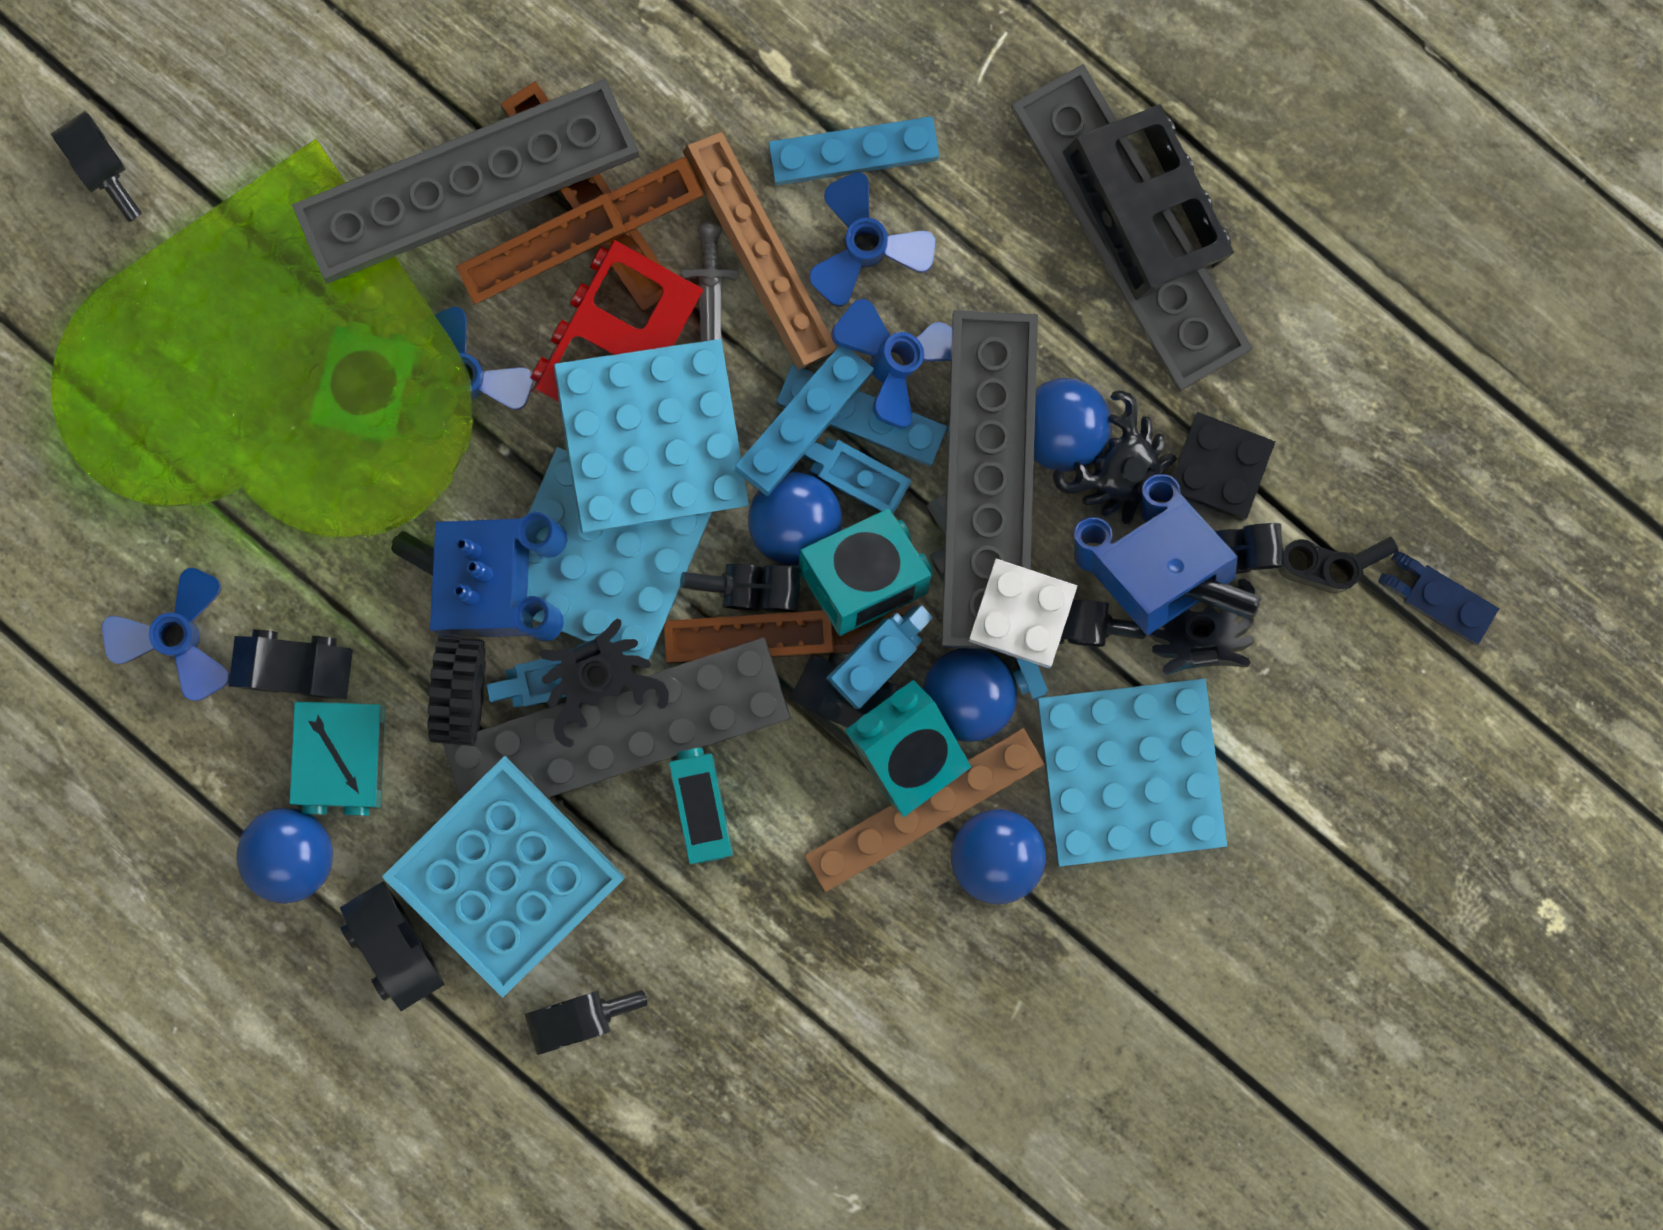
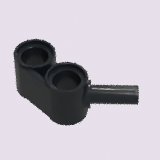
(95, 161)
(1255, 546)
(1320, 559)
(751, 586)
(1091, 624)
(578, 1019)

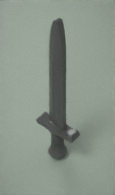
(710, 281)

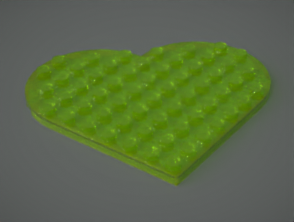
(248, 371)

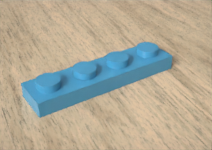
(854, 150)
(804, 420)
(917, 441)

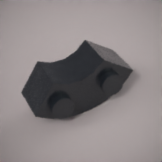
(290, 666)
(822, 698)
(391, 947)

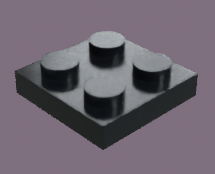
(1222, 465)

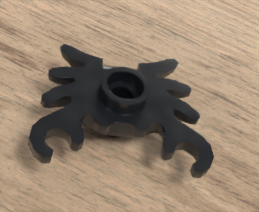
(1124, 465)
(1204, 638)
(596, 672)

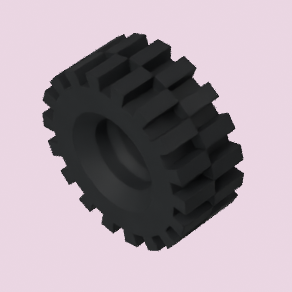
(456, 690)

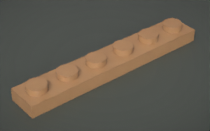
(760, 250)
(891, 831)

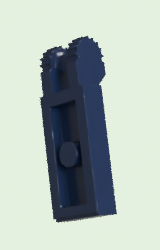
(1441, 599)

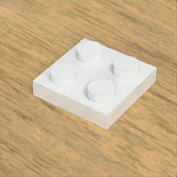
(1022, 613)

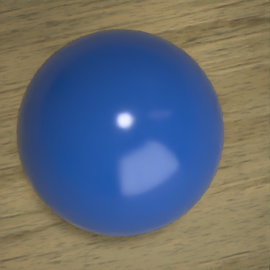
(1070, 424)
(793, 517)
(972, 692)
(284, 855)
(998, 856)

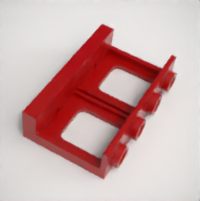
(609, 332)

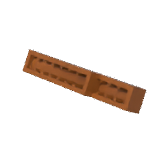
(580, 230)
(640, 288)
(786, 635)

